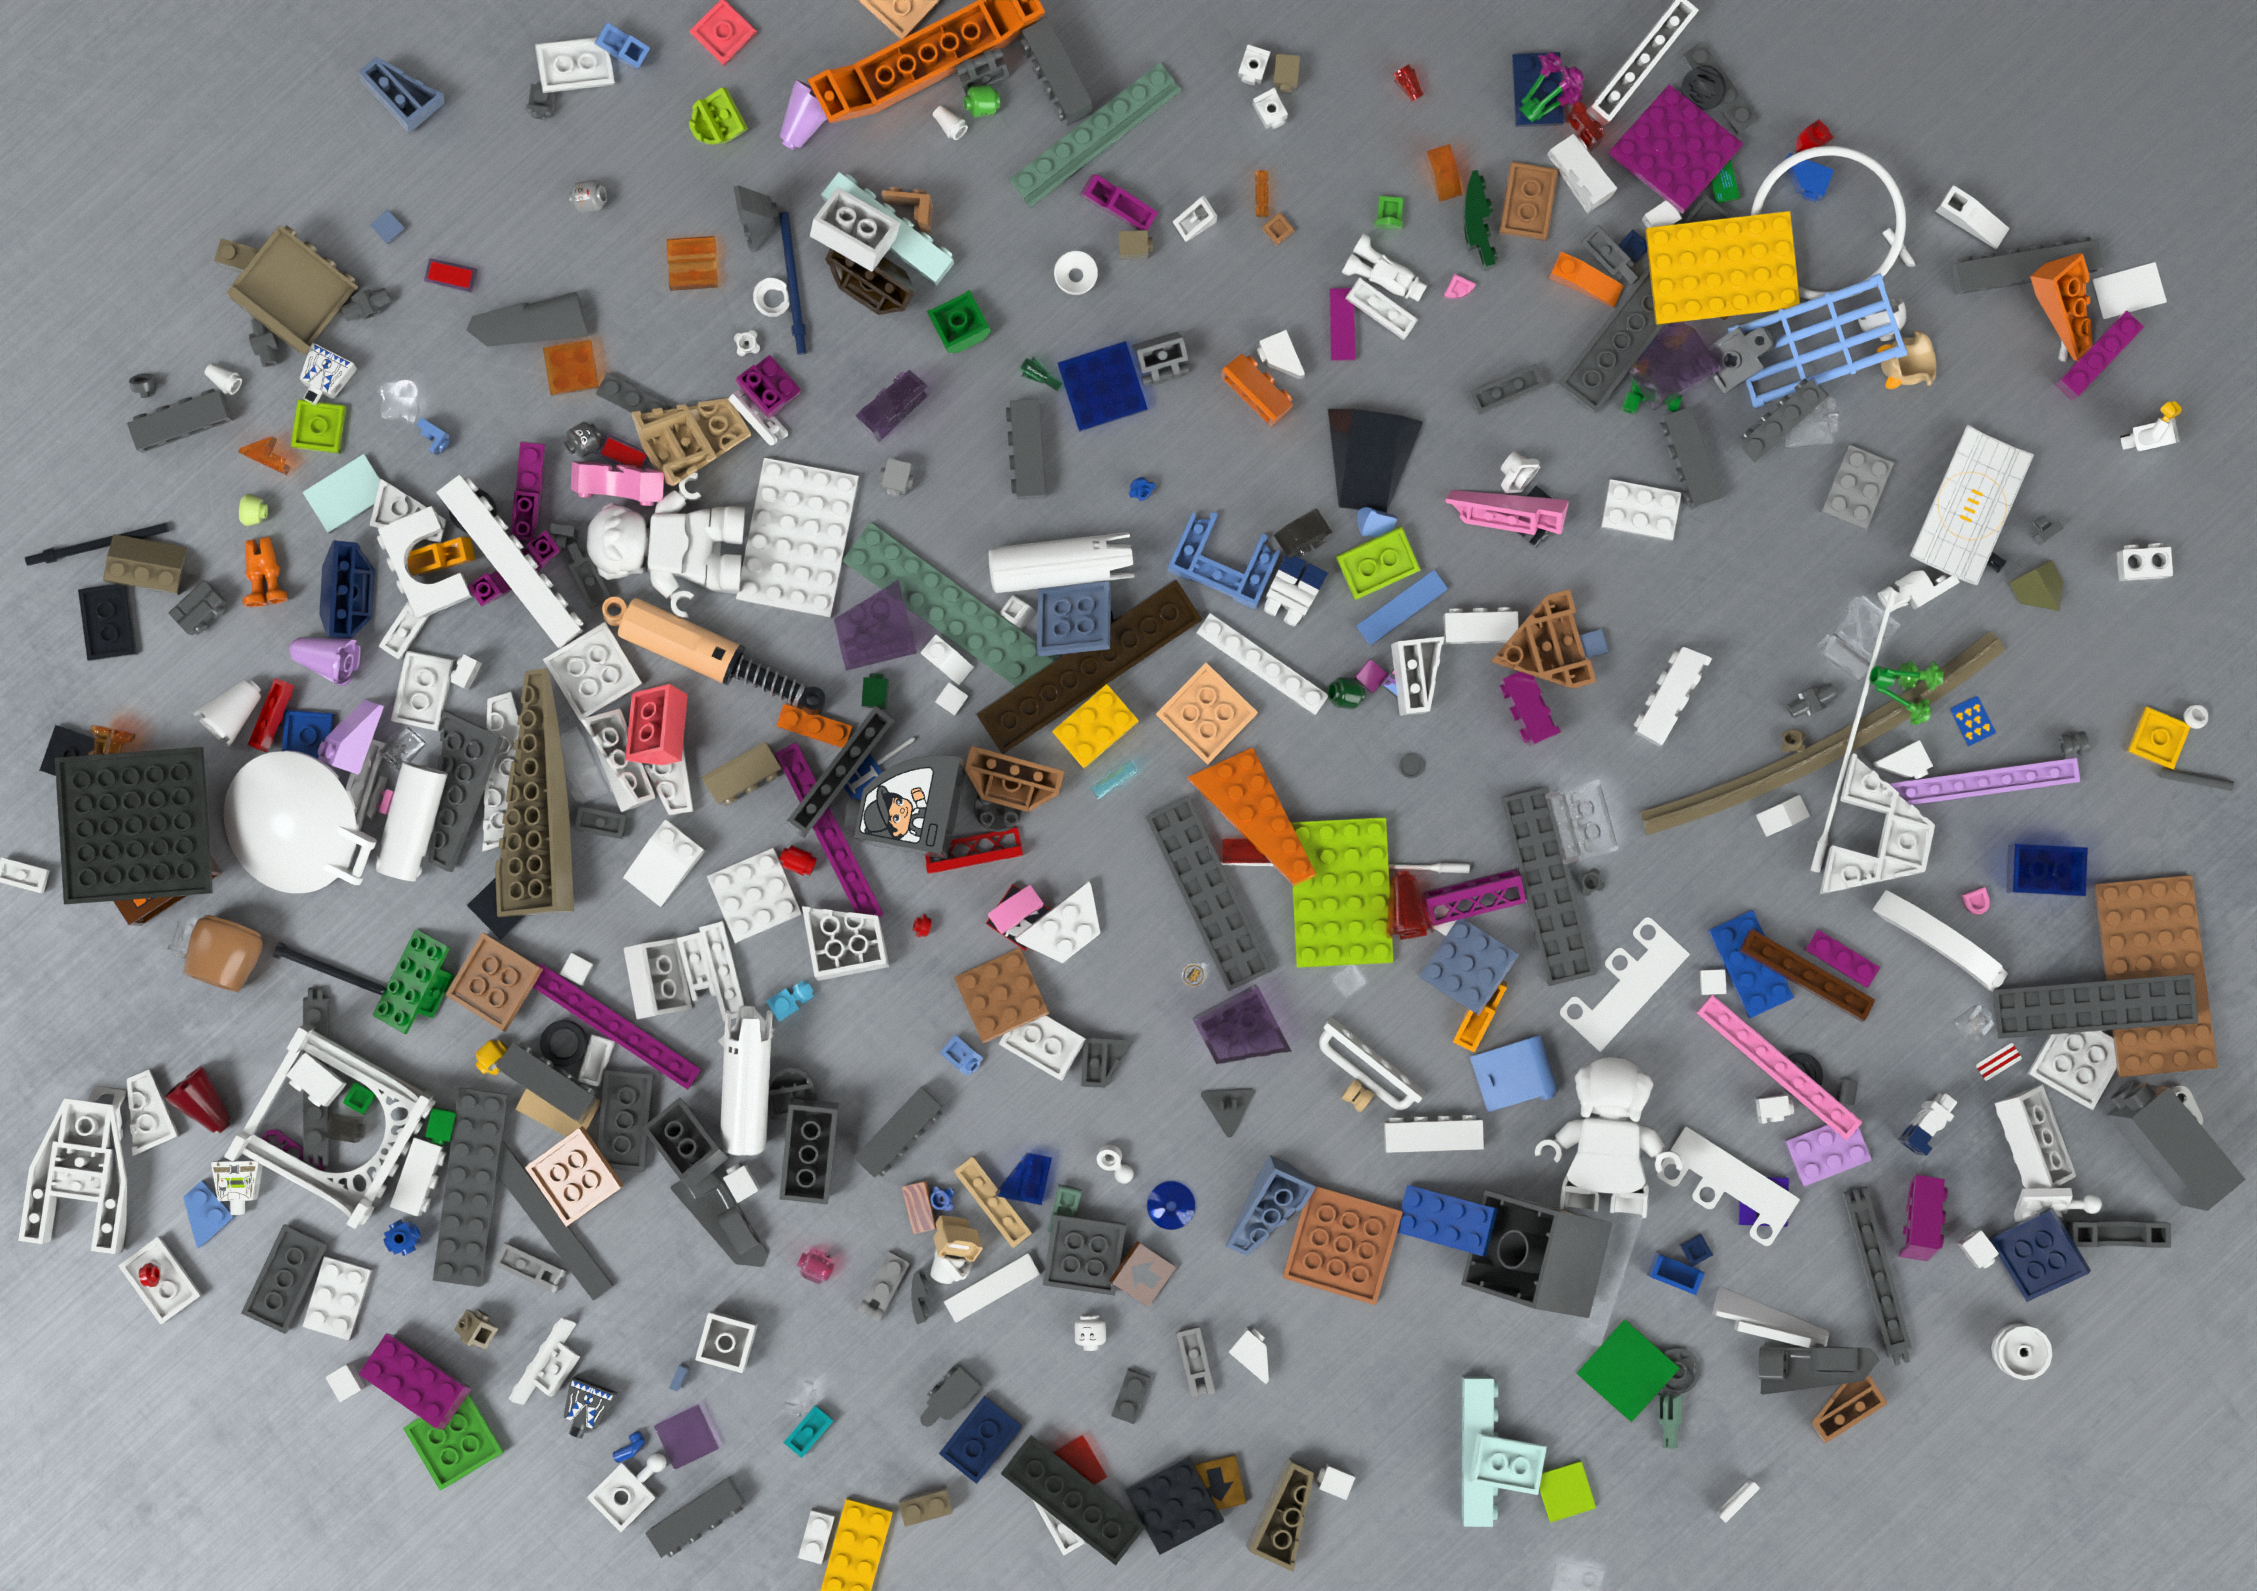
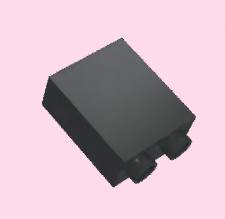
(2174, 1145)

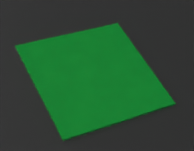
(1628, 1370)

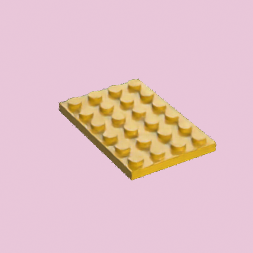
(1722, 267)

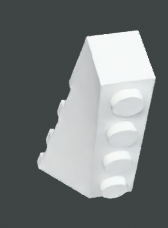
(1670, 695)
(625, 777)

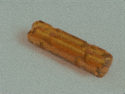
(1261, 194)

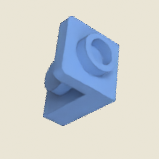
(431, 431)
(961, 1055)

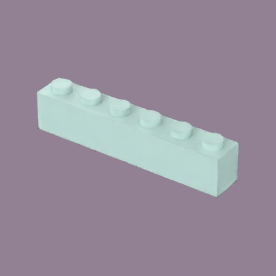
(909, 245)
(1479, 1418)

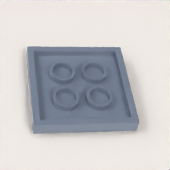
(1074, 618)
(1469, 966)

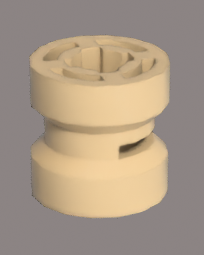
(1362, 1098)

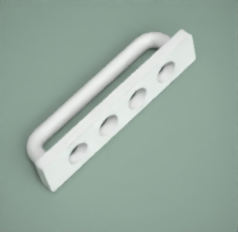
(1375, 1060)

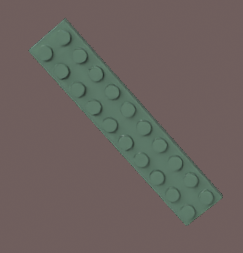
(946, 606)

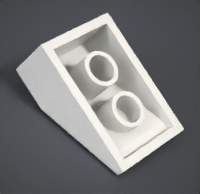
(664, 863)

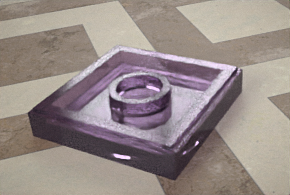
(686, 1437)

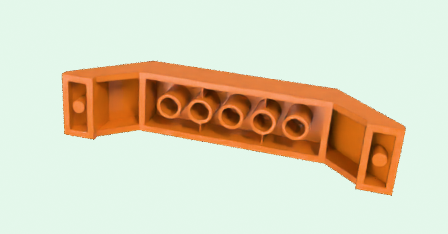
(921, 58)

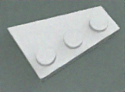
(672, 785)

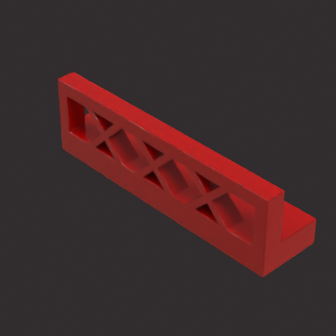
(980, 858)

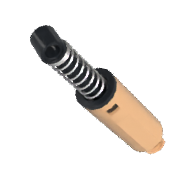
(702, 651)

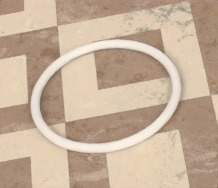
(1858, 156)

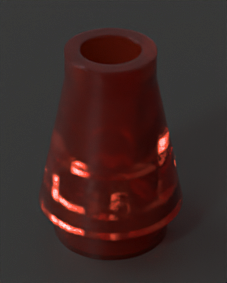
(1408, 82)

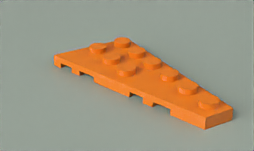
(1250, 804)

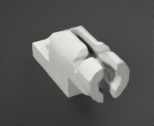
(1916, 589)

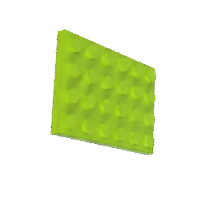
(1345, 906)

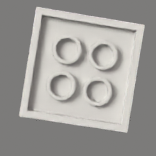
(593, 671)
(754, 895)
(2076, 1065)

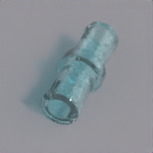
(1114, 779)

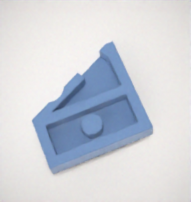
(205, 1213)

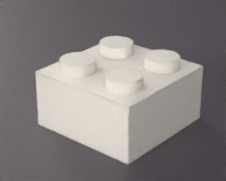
(465, 672)

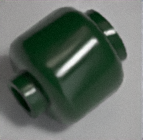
(1346, 693)

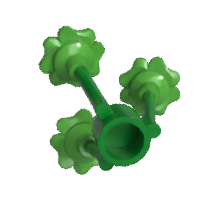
(1908, 677)

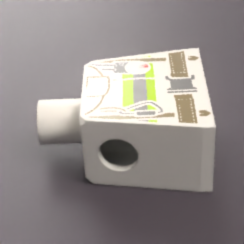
(237, 1182)

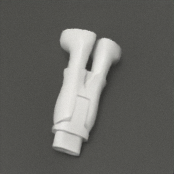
(1385, 272)

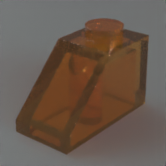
(1443, 172)

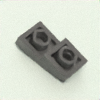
(919, 1289)

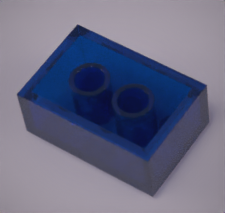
(2047, 870)

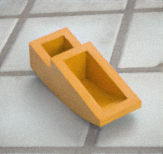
(441, 556)
(1474, 1026)

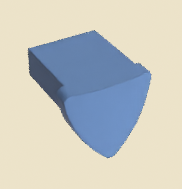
(1374, 522)

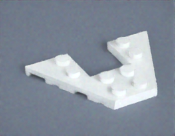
(1903, 841)

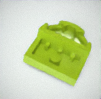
(716, 119)

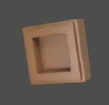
(1278, 229)

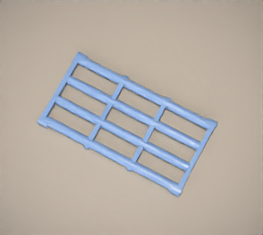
(1843, 344)

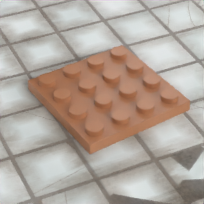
(1342, 1245)

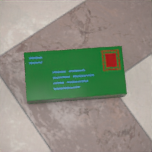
(1725, 186)

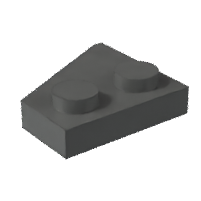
(1101, 1060)

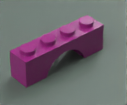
(2099, 356)

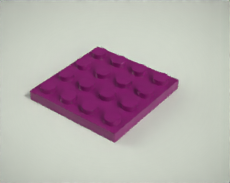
(1675, 148)

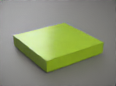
(318, 426)
(1566, 1491)

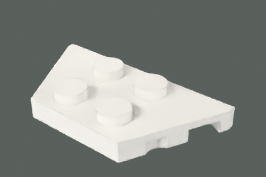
(1064, 927)

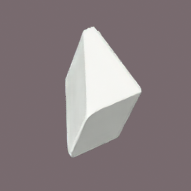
(1017, 612)

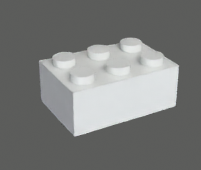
(854, 229)

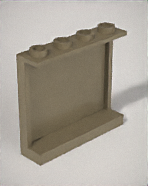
(291, 289)

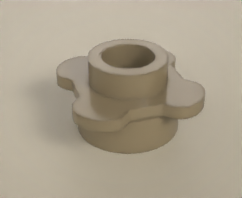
(1793, 735)

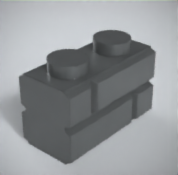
(198, 608)

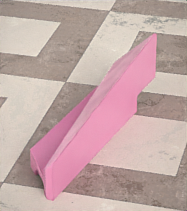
(1510, 511)

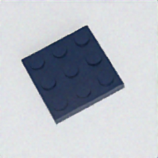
(2039, 1254)

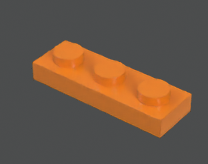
(814, 726)

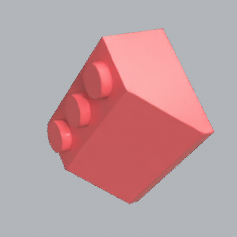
(656, 725)

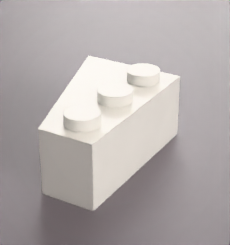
(1415, 673)

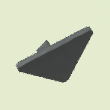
(1228, 1107)

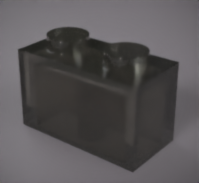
(1302, 534)

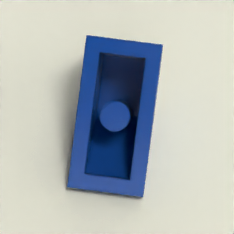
(1810, 179)

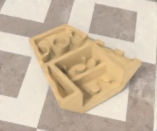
(689, 437)

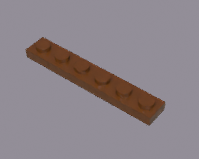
(1806, 975)

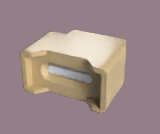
(956, 1238)

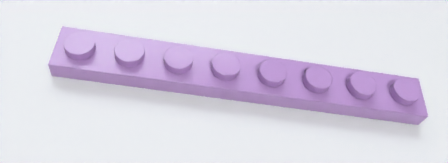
(1989, 781)

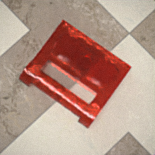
(1584, 127)

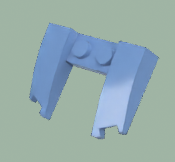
(1190, 564)

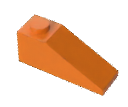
(1585, 279)

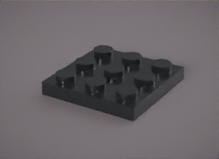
(1174, 1505)

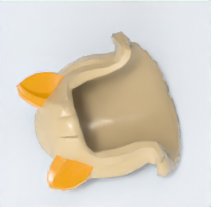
(1912, 368)

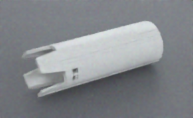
(1058, 563)
(745, 1083)

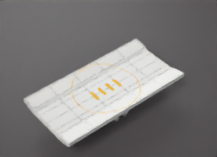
(1971, 506)

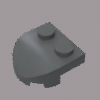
(788, 1084)

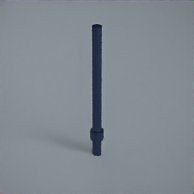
(798, 328)

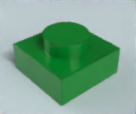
(359, 1098)

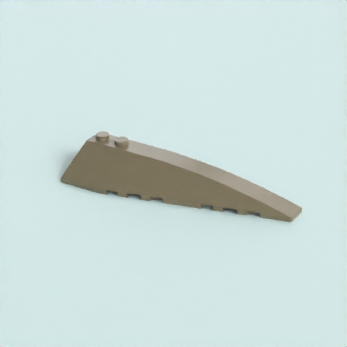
(536, 839)

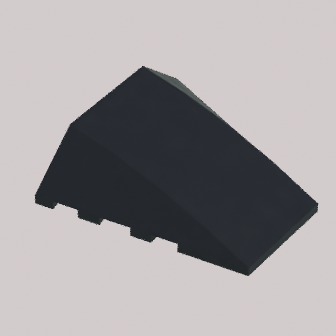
(1369, 455)

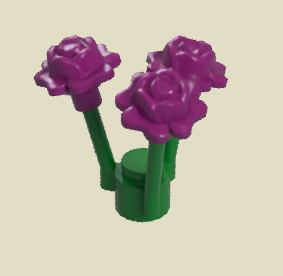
(1570, 85)

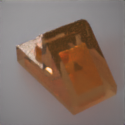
(261, 451)

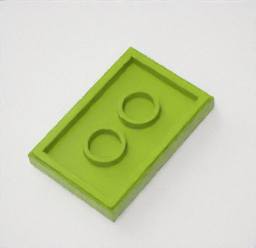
(1377, 562)

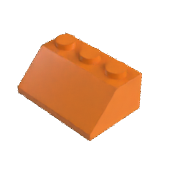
(1257, 389)

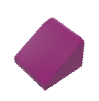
(1371, 676)

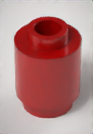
(798, 860)

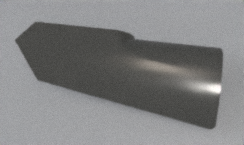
(534, 322)
(722, 1220)
(1812, 1367)

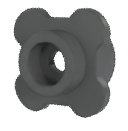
(1594, 876)

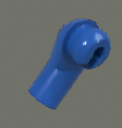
(630, 1450)

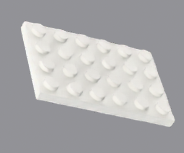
(797, 537)

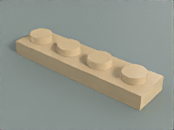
(995, 1207)

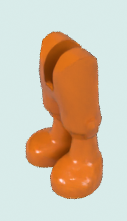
(256, 567)

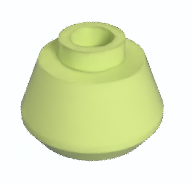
(252, 510)

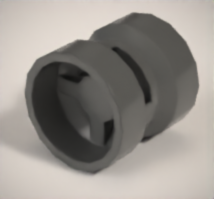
(2072, 745)

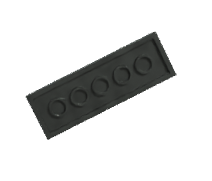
(1073, 1500)

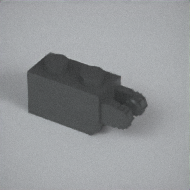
(950, 1396)

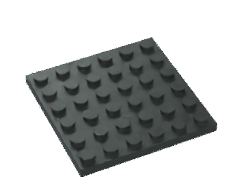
(133, 825)

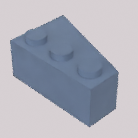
(400, 94)

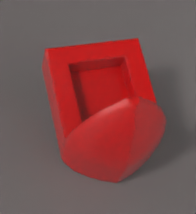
(1813, 136)

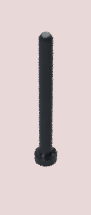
(281, 951)

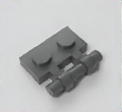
(982, 70)

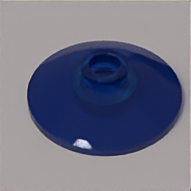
(1176, 1193)

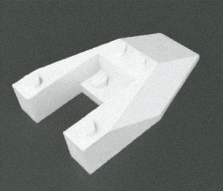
(81, 1162)

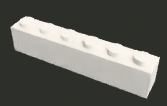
(1641, 61)

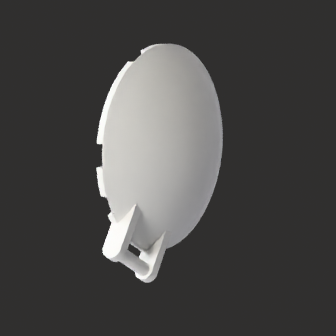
(294, 823)

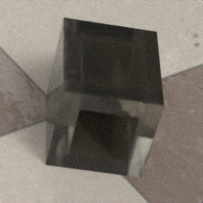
(345, 1128)

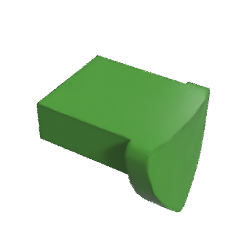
(1389, 213)

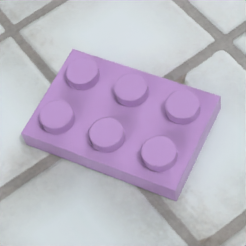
(1825, 1153)

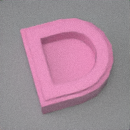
(1976, 901)

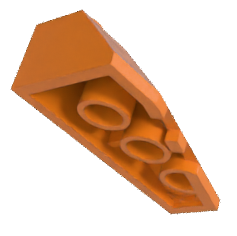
(2062, 294)

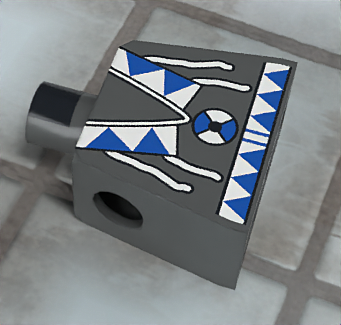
(586, 1405)

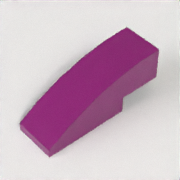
(1118, 203)

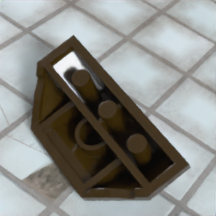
(881, 290)

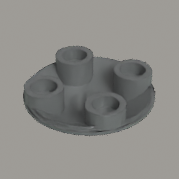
(995, 816)

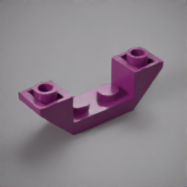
(493, 586)

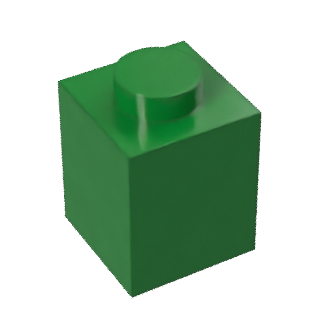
(440, 1125)

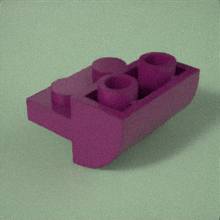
(768, 386)

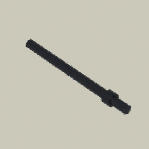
(51, 555)

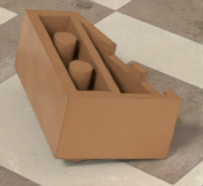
(1846, 1408)

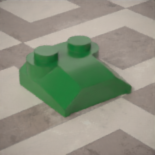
(959, 323)

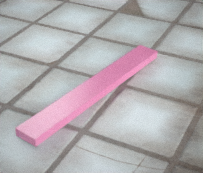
(1779, 1067)

